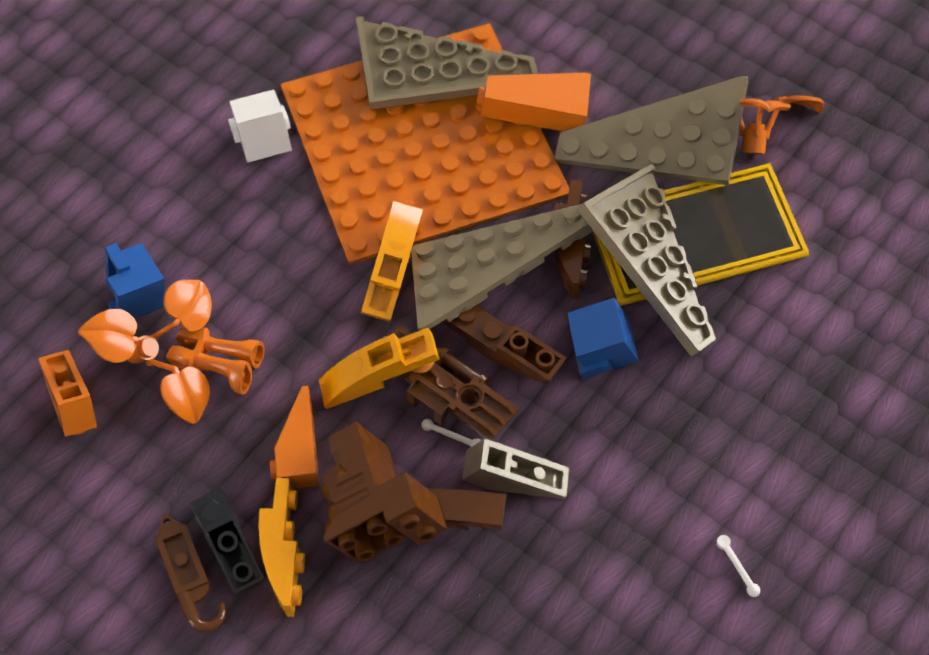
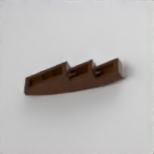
(471, 508)

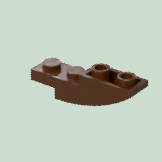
(570, 260)
(507, 345)

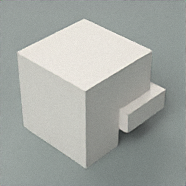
(260, 125)

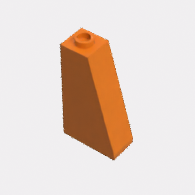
(537, 99)

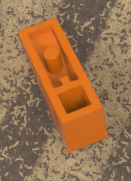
(68, 393)
(297, 446)

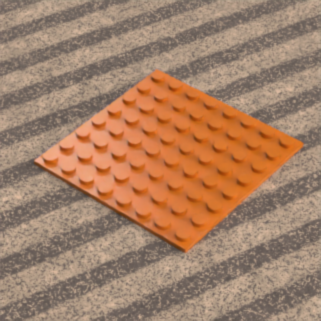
(418, 155)

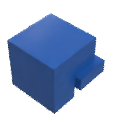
(133, 280)
(602, 338)

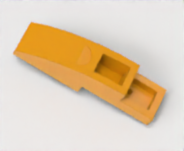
(391, 261)
(371, 365)
(279, 550)

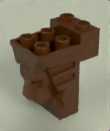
(370, 502)

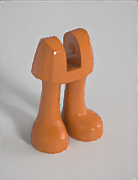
(200, 343)

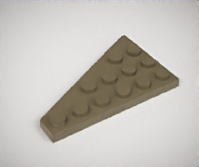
(417, 68)
(681, 136)
(640, 235)
(464, 267)

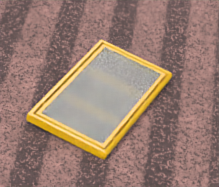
(724, 230)

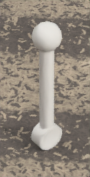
(428, 425)
(723, 543)

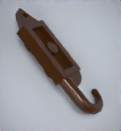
(186, 573)

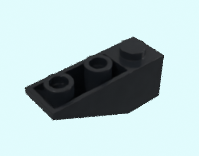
(226, 540)

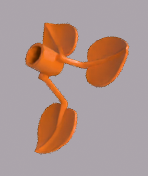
(755, 134)
(114, 340)

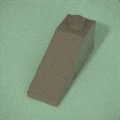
(514, 471)

